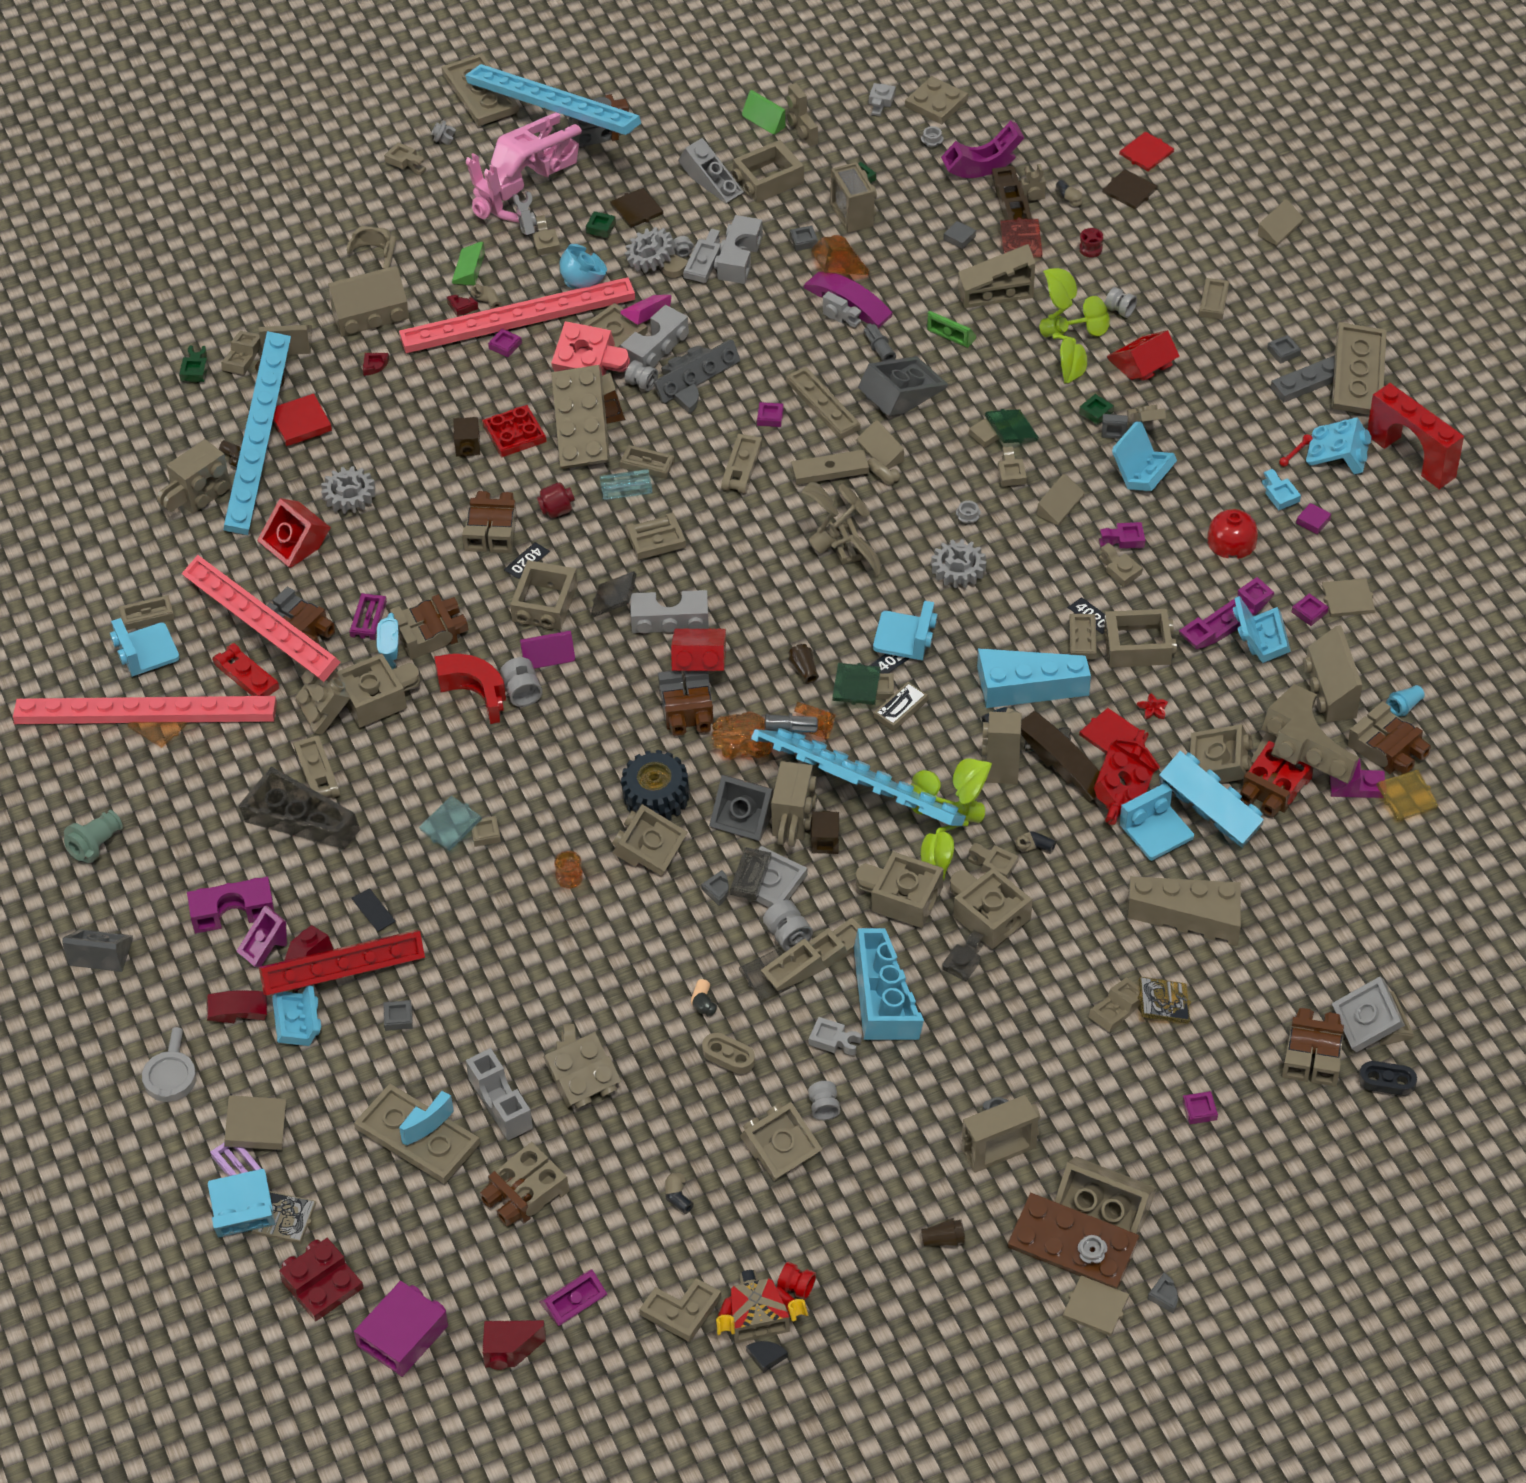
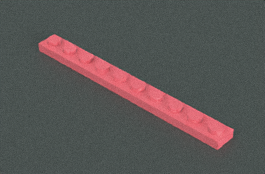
(516, 315)
(261, 618)
(145, 709)

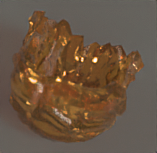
(734, 735)

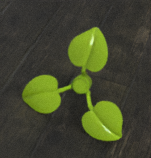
(1061, 290)
(969, 781)

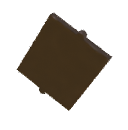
(1130, 189)
(636, 207)

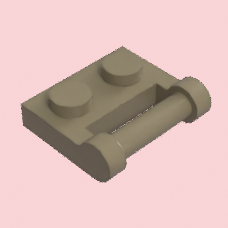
(655, 536)

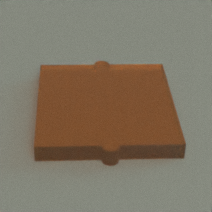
(158, 732)

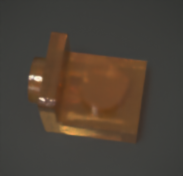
(824, 718)

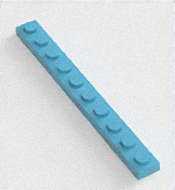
(553, 99)
(257, 433)

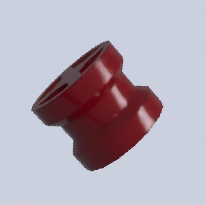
(1091, 242)

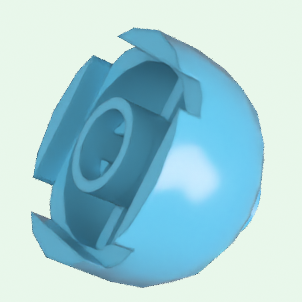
(580, 268)

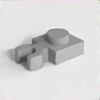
(838, 309)
(831, 1035)

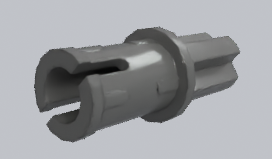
(879, 343)
(791, 723)

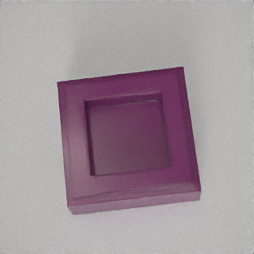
(505, 343)
(770, 414)
(1313, 518)
(1310, 609)
(1200, 1107)

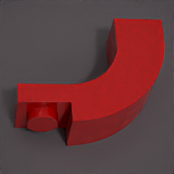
(472, 674)

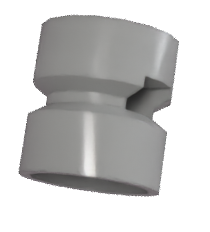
(521, 682)
(787, 924)

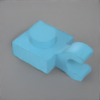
(1280, 492)

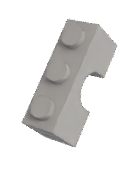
(735, 257)
(667, 330)
(650, 616)
(504, 1105)

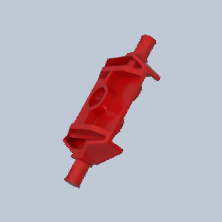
(1131, 762)

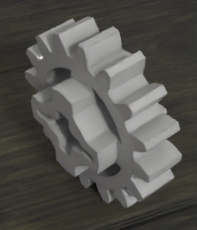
(650, 249)
(348, 489)
(958, 563)

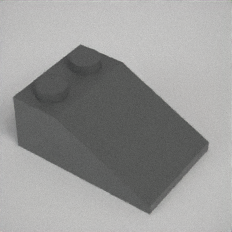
(900, 384)

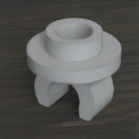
(443, 132)

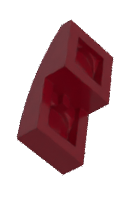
(230, 1005)

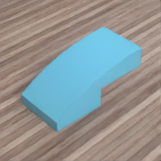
(422, 1122)

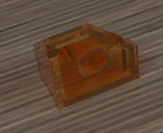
(838, 256)

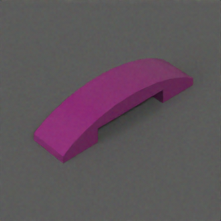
(871, 307)
(1223, 621)

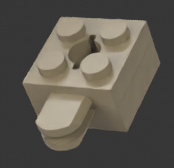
(195, 478)
(377, 678)
(793, 802)
(898, 878)
(994, 893)

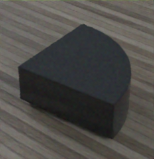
(766, 1354)

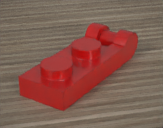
(245, 672)

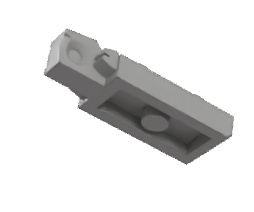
(703, 257)

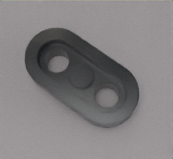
(1387, 1078)

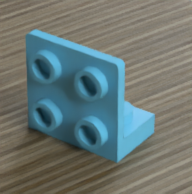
(1154, 823)
(241, 1203)

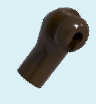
(231, 450)

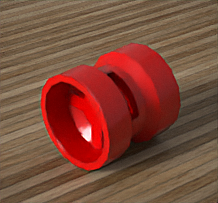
(796, 1280)

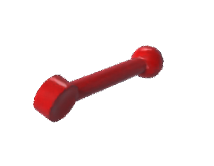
(1284, 461)

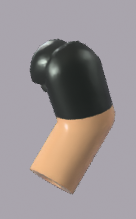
(701, 1001)

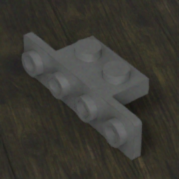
(695, 368)

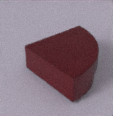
(462, 305)
(374, 363)

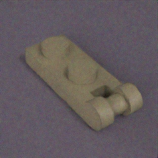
(1145, 414)
(741, 463)
(316, 766)

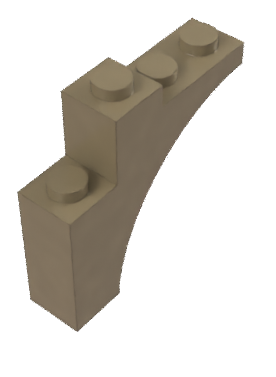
(1301, 737)

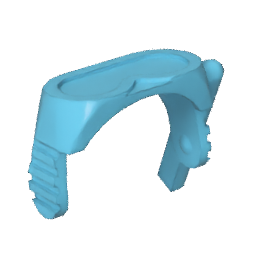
(388, 639)

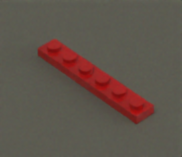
(341, 962)

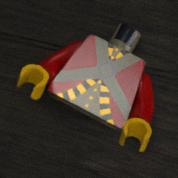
(758, 1309)

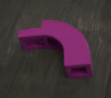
(979, 161)

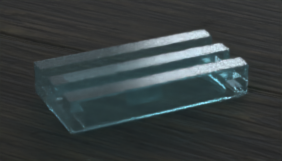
(625, 484)

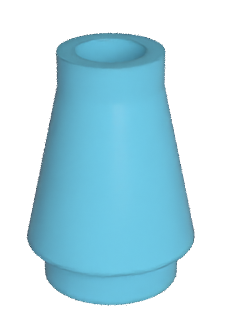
(1404, 700)

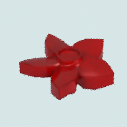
(1153, 707)

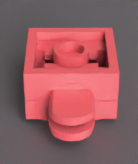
(601, 350)

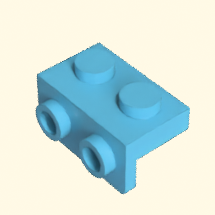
(296, 1017)

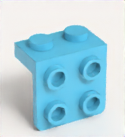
(1340, 440)
(1138, 462)
(1263, 632)
(905, 634)
(144, 648)

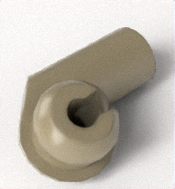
(486, 294)
(886, 475)

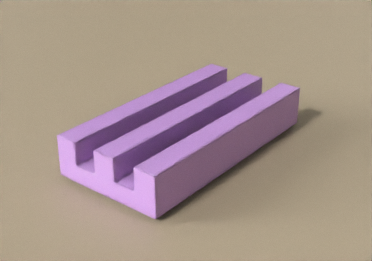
(215, 1154)

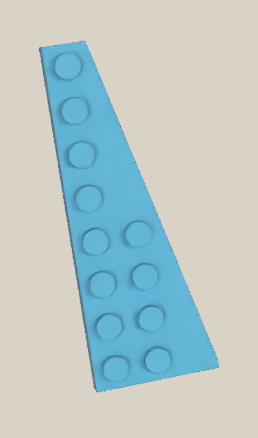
(858, 772)

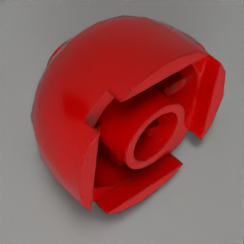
(1232, 534)

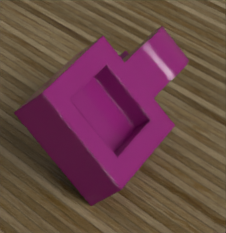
(1126, 535)

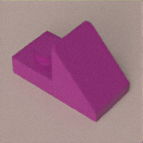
(1361, 786)
(265, 932)

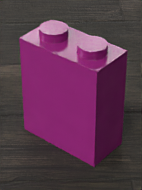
(401, 1328)

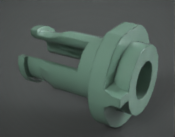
(85, 840)

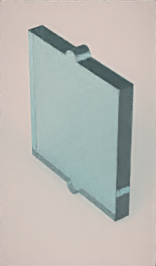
(450, 823)

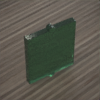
(1011, 426)
(856, 683)

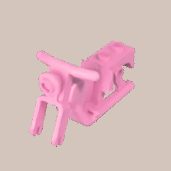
(515, 152)

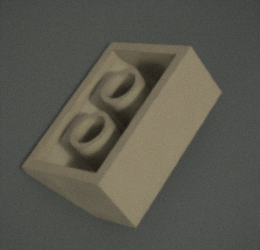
(368, 301)
(1333, 676)
(1105, 1194)

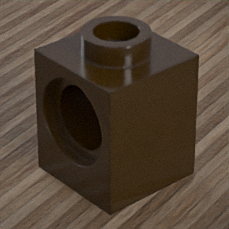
(466, 436)
(825, 832)

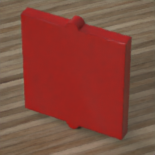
(1146, 151)
(1106, 729)

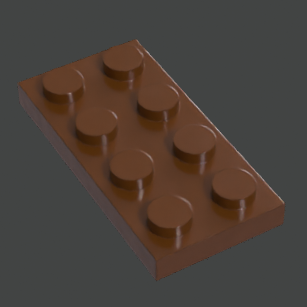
(1053, 1234)

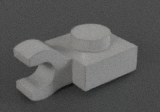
(881, 96)
(526, 219)

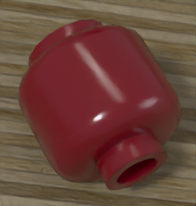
(555, 500)

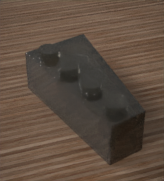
(297, 810)

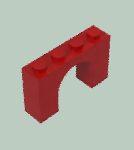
(1439, 440)

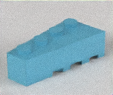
(1031, 676)
(1211, 798)
(884, 997)

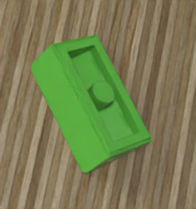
(764, 113)
(469, 264)
(950, 329)

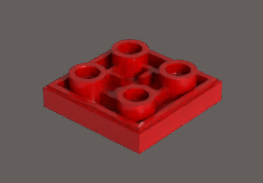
(301, 420)
(514, 431)

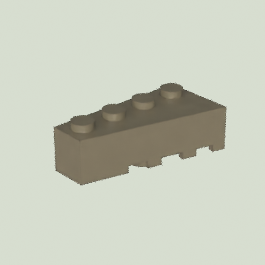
(1188, 905)

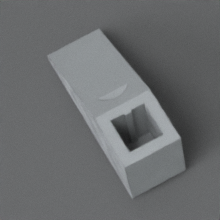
(709, 171)

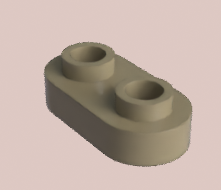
(730, 1053)

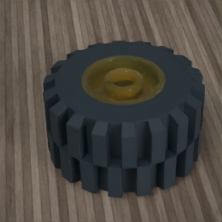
(657, 783)

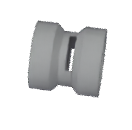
(1121, 302)
(641, 375)
(824, 1102)

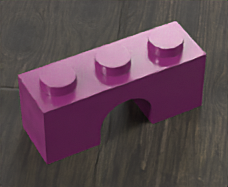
(211, 903)

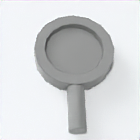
(170, 1073)

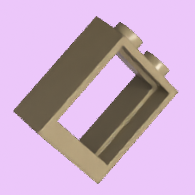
(790, 176)
(546, 576)
(1141, 654)
(1000, 1133)

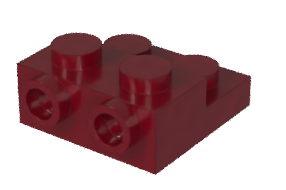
(320, 1278)

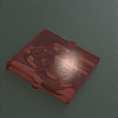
(1020, 233)

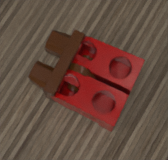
(1274, 782)

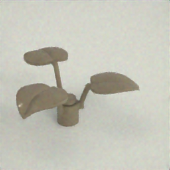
(827, 535)

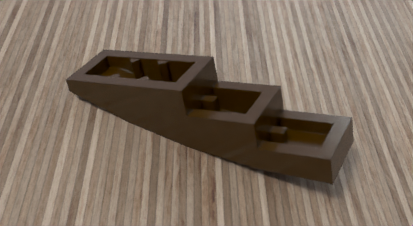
(1010, 193)
(1060, 752)

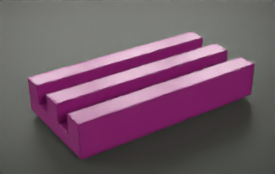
(365, 631)

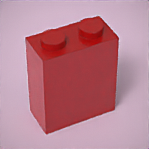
(698, 650)

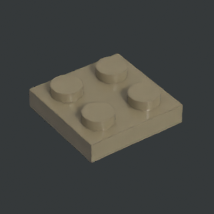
(936, 100)

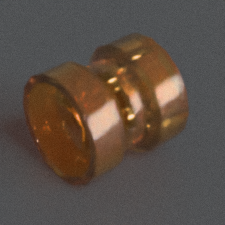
(568, 869)

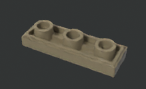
(829, 467)

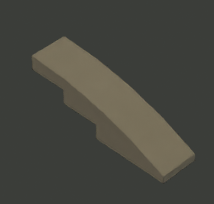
(813, 956)

